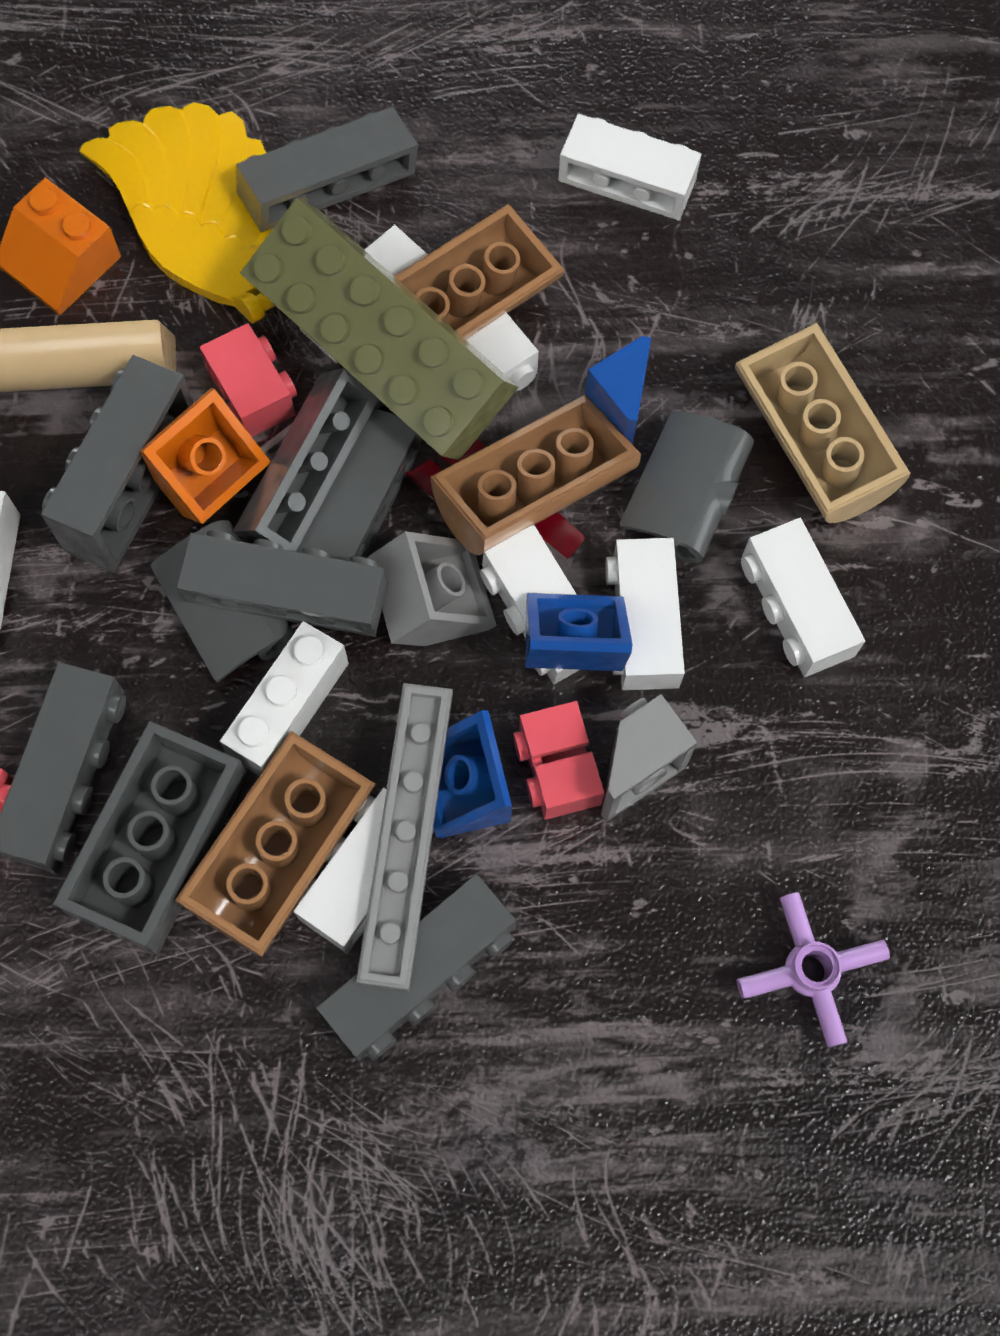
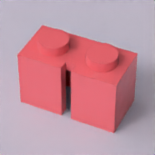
(247, 377)
(561, 768)

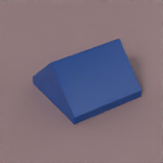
(618, 383)
(577, 632)
(472, 780)

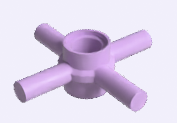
(832, 962)

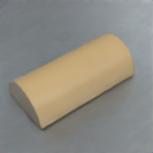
(79, 353)
(823, 424)

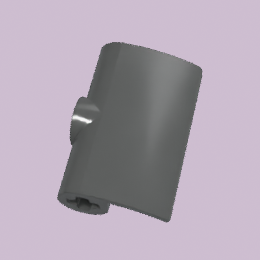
(689, 482)
(220, 635)

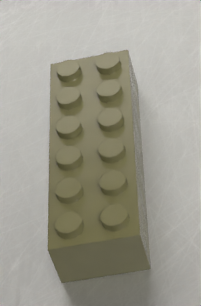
(378, 330)

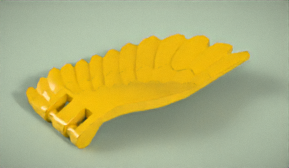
(184, 198)

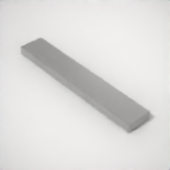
(405, 838)

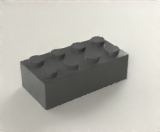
(106, 478)
(151, 837)

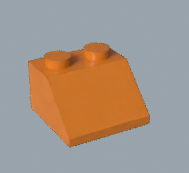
(56, 246)
(203, 458)

